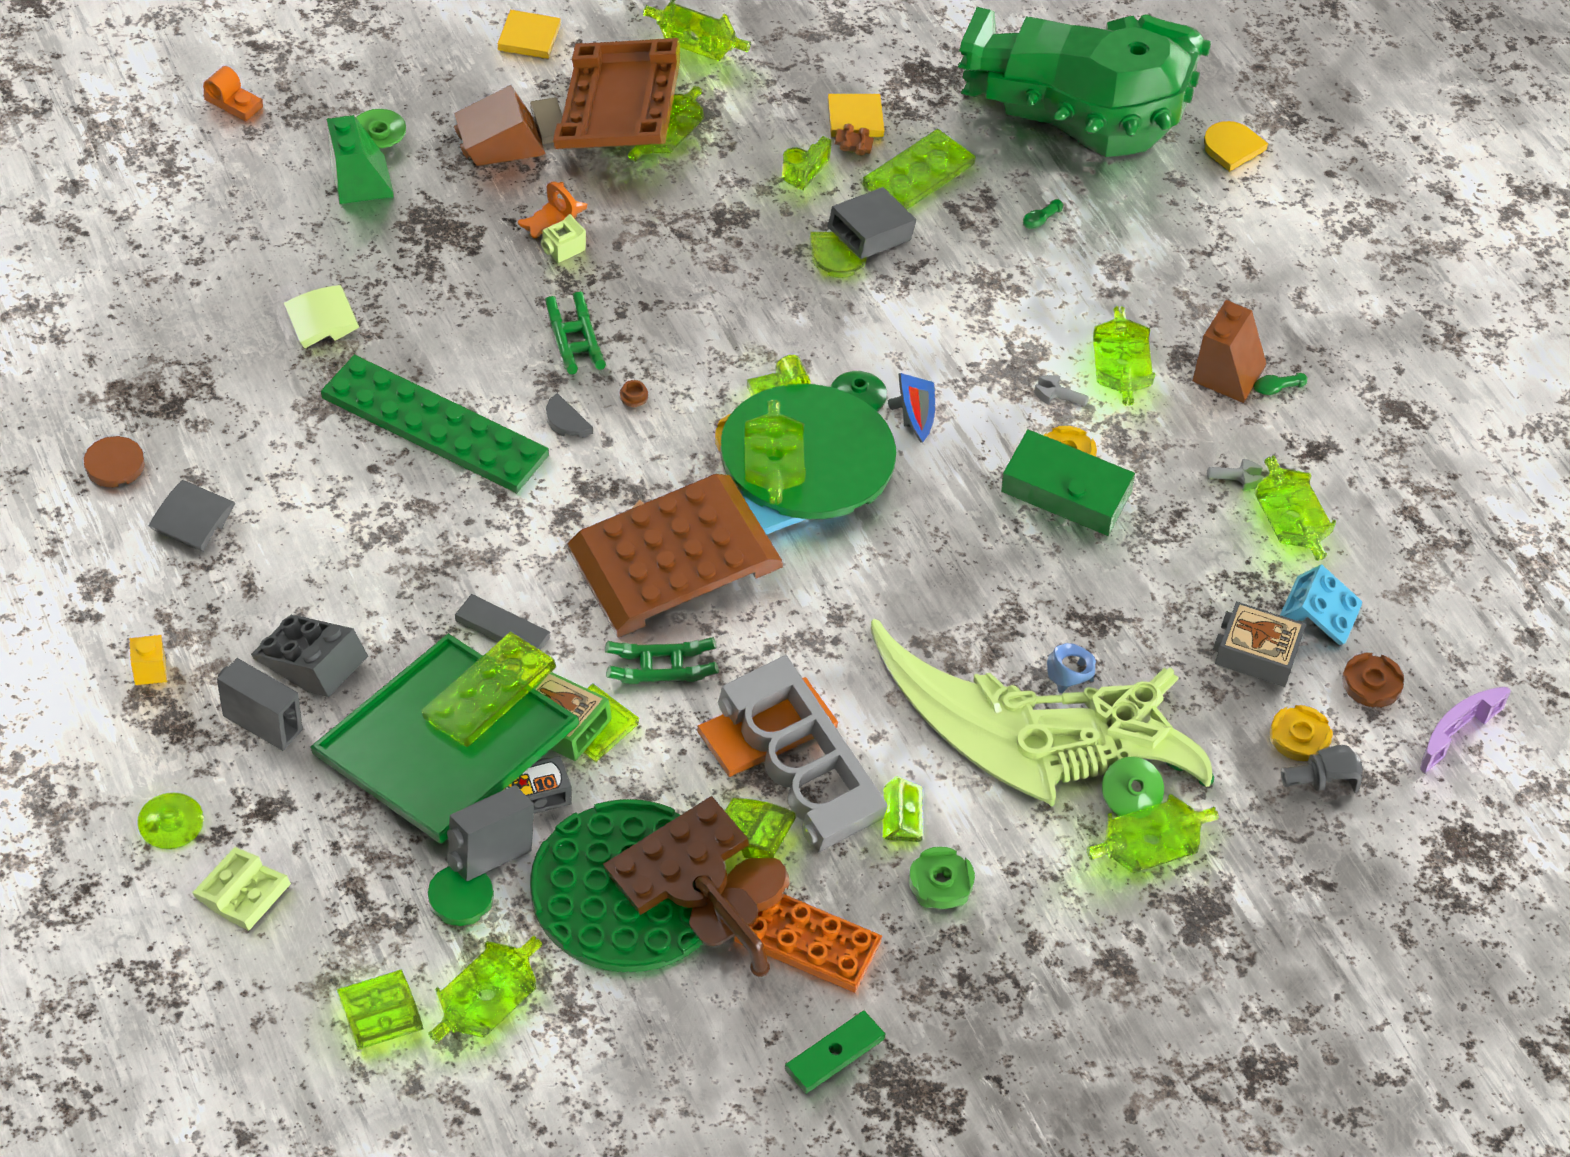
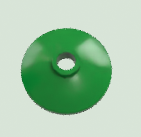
(864, 386)

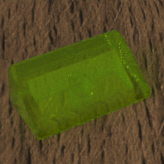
(904, 812)

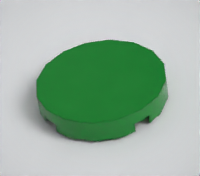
(457, 900)

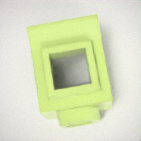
(564, 239)

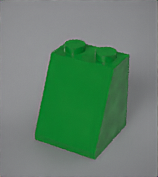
(356, 162)

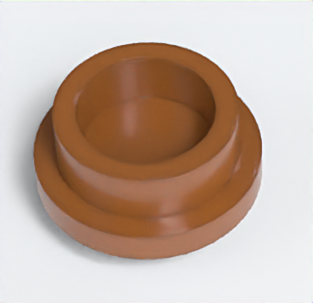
(634, 393)

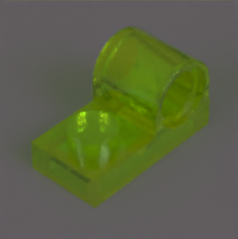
(802, 166)
(787, 371)

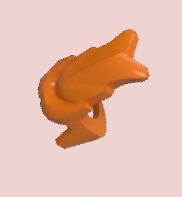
(554, 211)

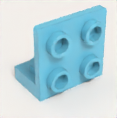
(1324, 601)

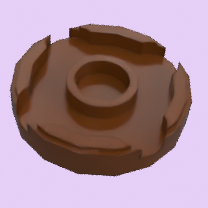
(114, 461)
(1373, 680)
(762, 880)

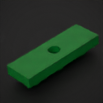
(848, 1041)

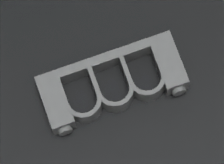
(825, 822)

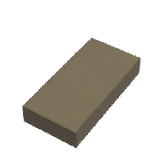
(546, 117)

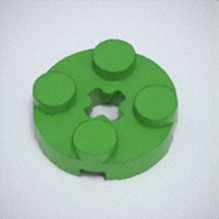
(941, 894)

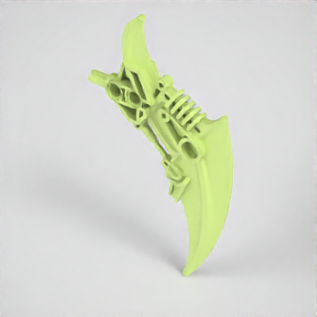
(1040, 747)

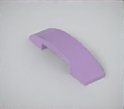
(1480, 705)

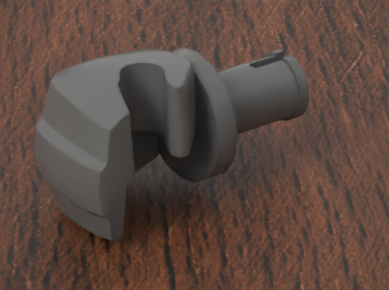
(1327, 763)

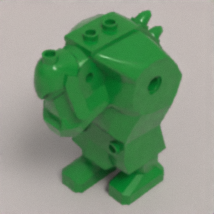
(1100, 86)

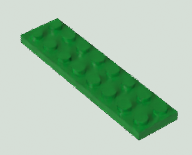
(435, 423)

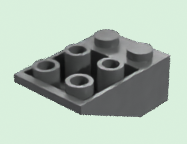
(312, 653)

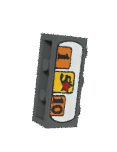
(546, 784)

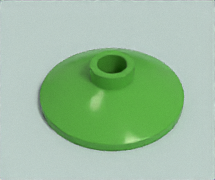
(383, 126)
(1118, 789)

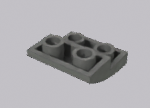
(191, 515)

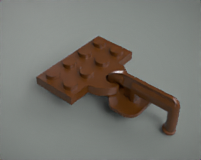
(690, 857)

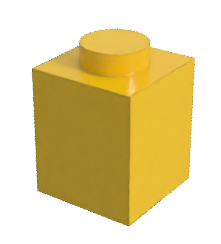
(148, 660)

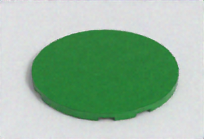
(845, 450)
(586, 909)

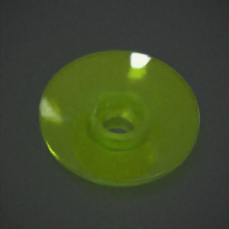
(173, 830)

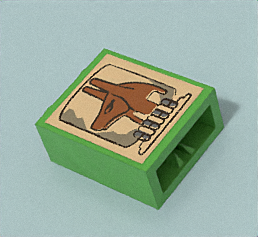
(591, 708)

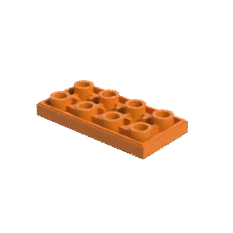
(728, 743)
(816, 942)

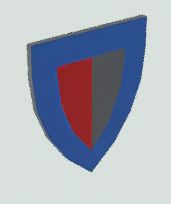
(917, 404)

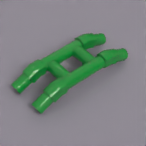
(581, 324)
(675, 651)

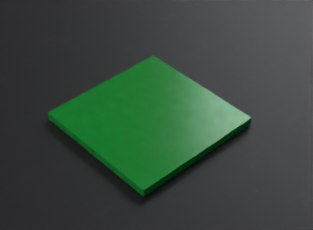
(419, 767)

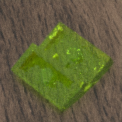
(762, 824)
(379, 1009)

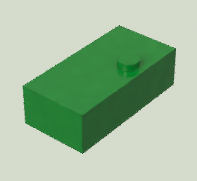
(1067, 482)

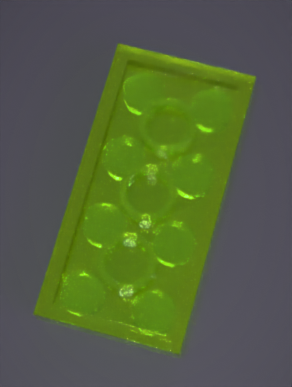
(921, 168)
(488, 689)

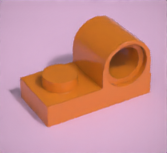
(225, 92)

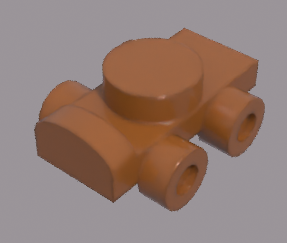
(854, 142)

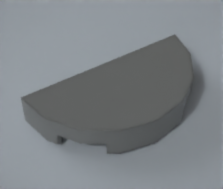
(565, 419)

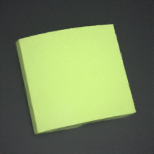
(321, 314)
(241, 888)

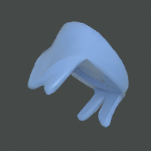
(1064, 676)

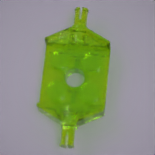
(713, 35)
(684, 118)
(1123, 341)
(774, 436)
(1291, 491)
(1171, 822)
(497, 969)

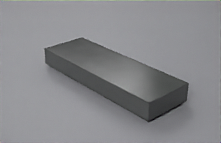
(497, 622)

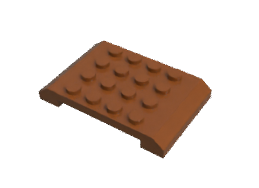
(619, 94)
(671, 551)

